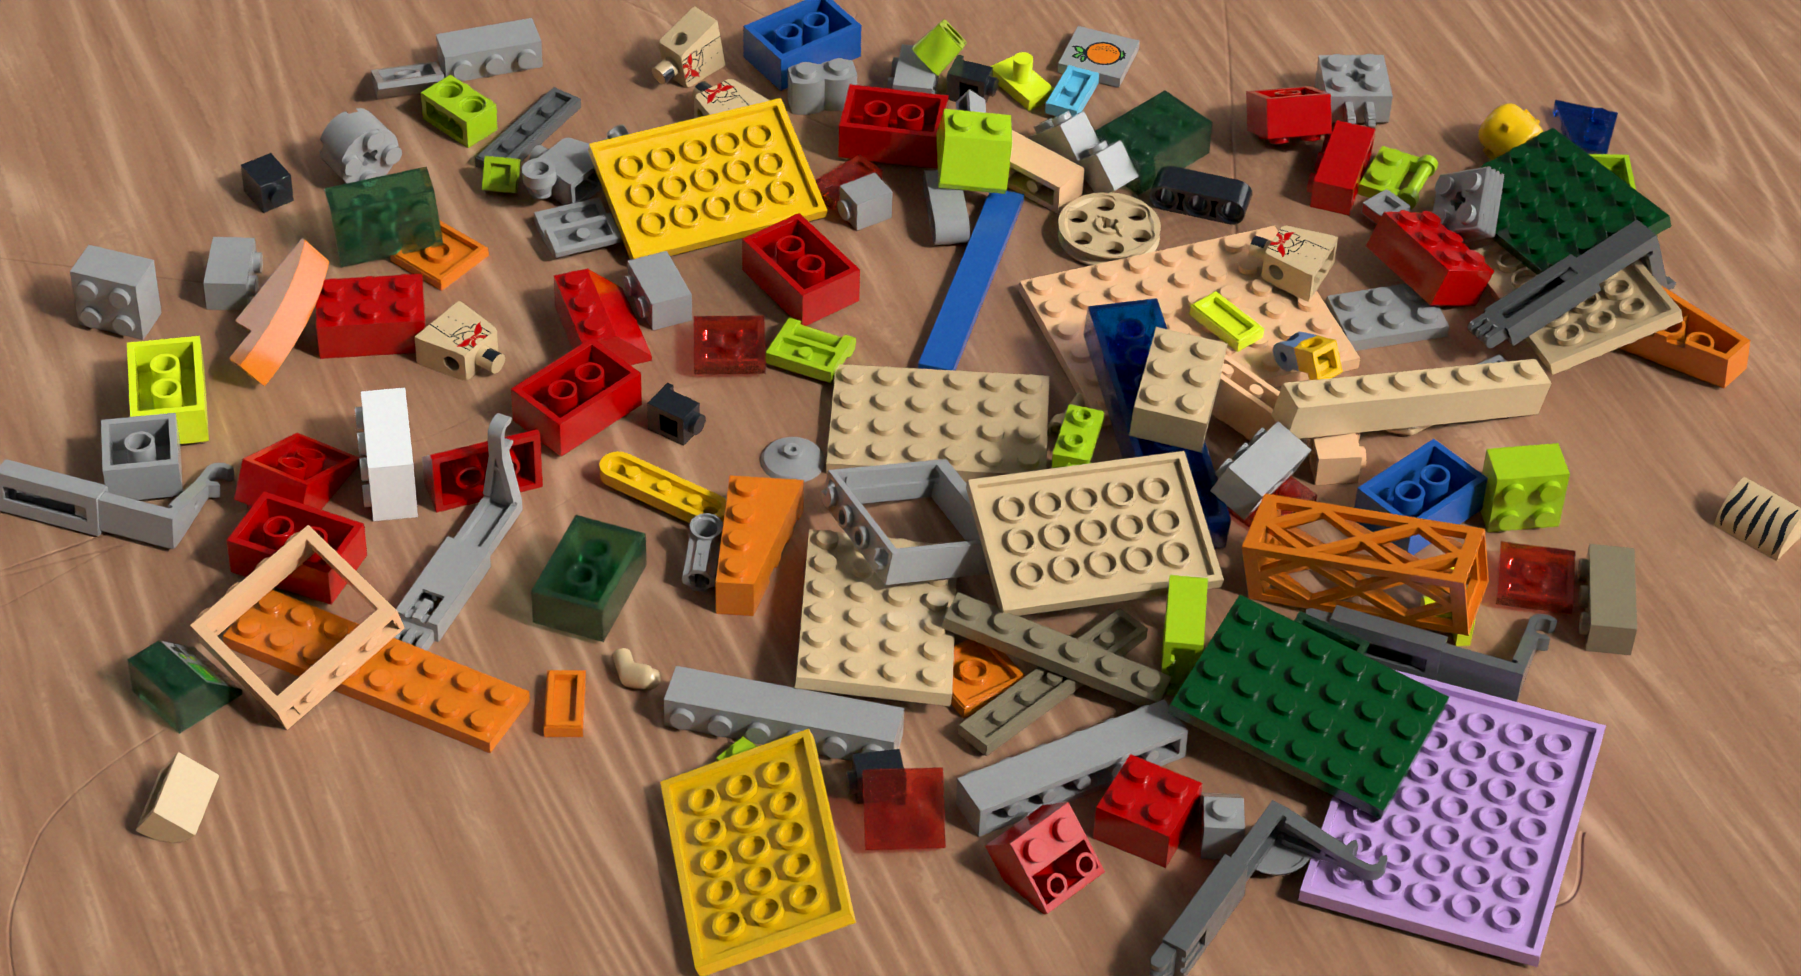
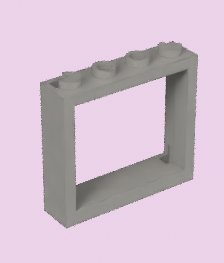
(852, 487)

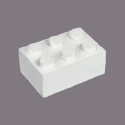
(388, 453)

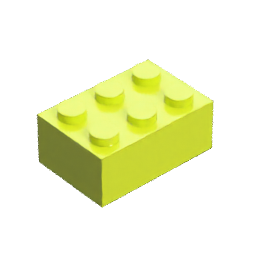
(170, 379)

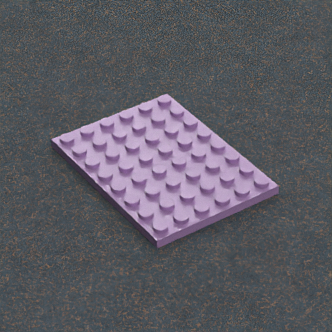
(1472, 830)

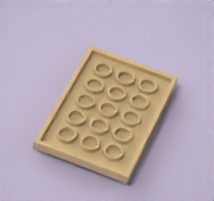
(1618, 315)
(906, 415)
(1092, 533)
(871, 634)

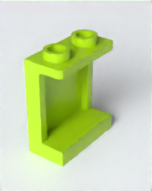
(1077, 436)

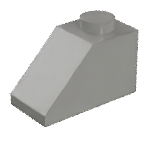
(1221, 824)

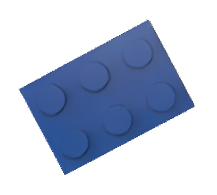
(800, 33)
(1424, 485)

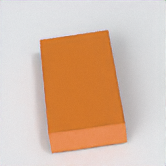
(565, 703)

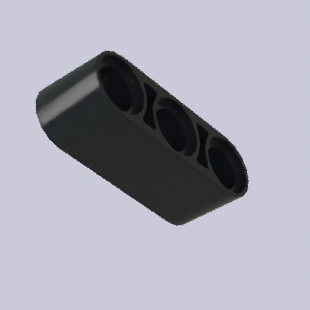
(1200, 195)

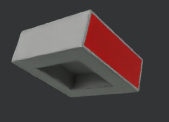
(1383, 202)

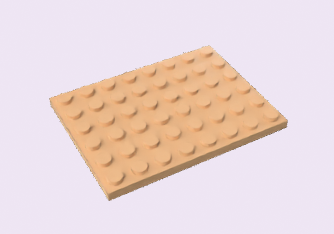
(1178, 280)

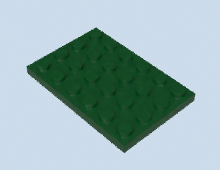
(1563, 202)
(1309, 706)

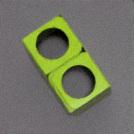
(939, 46)

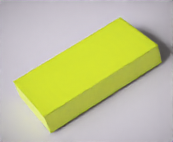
(1226, 321)

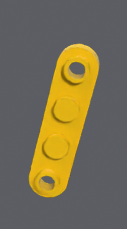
(659, 487)

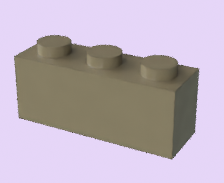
(1608, 599)

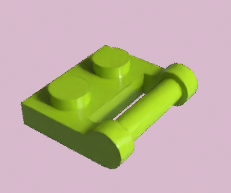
(1389, 171)
(809, 350)

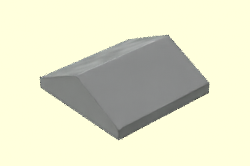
(405, 79)

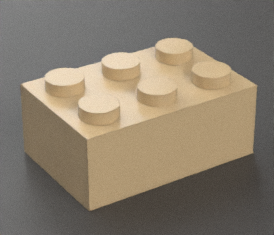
(1178, 389)

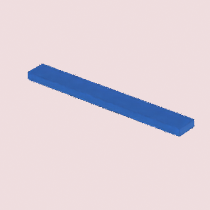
(971, 282)

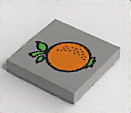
(1100, 53)

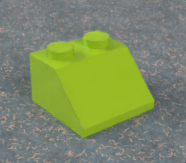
(974, 151)

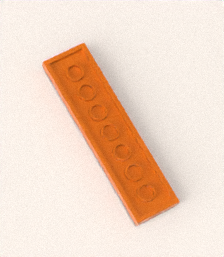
(395, 679)

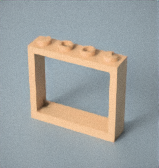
(334, 665)

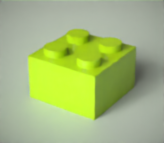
(1524, 487)

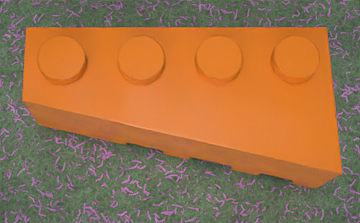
(1696, 346)
(754, 532)

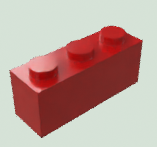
(1341, 167)

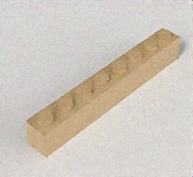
(1411, 398)

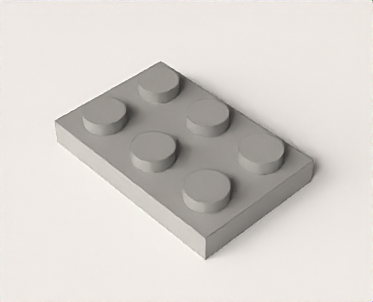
(1386, 317)

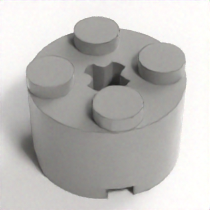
(359, 146)

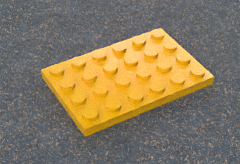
(706, 179)
(756, 853)

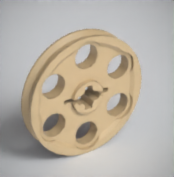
(1107, 228)

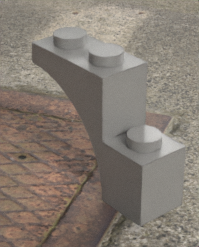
(1073, 138)

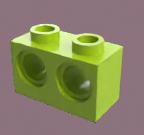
(459, 111)

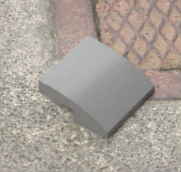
(576, 227)

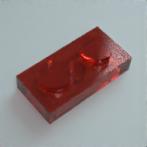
(849, 171)

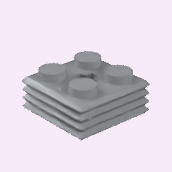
(1469, 202)

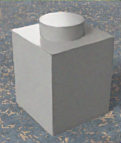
(865, 201)

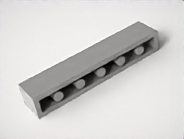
(771, 711)
(1068, 767)

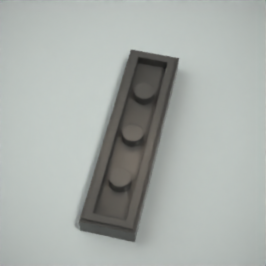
(532, 127)

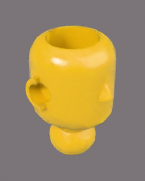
(1506, 129)

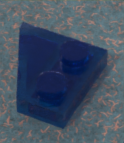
(1586, 126)

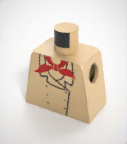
(690, 50)
(723, 97)
(1295, 259)
(459, 344)

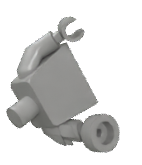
(564, 170)

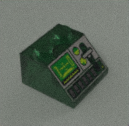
(180, 683)

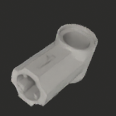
(703, 552)

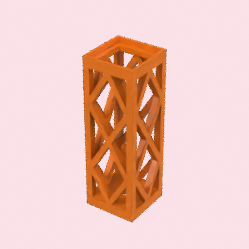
(1280, 548)

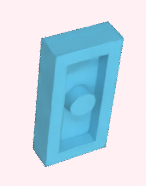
(1072, 91)

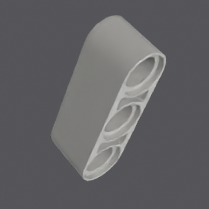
(945, 211)

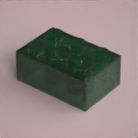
(1159, 135)
(384, 216)
(589, 578)

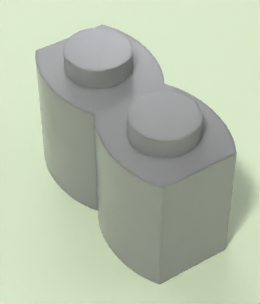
(820, 86)

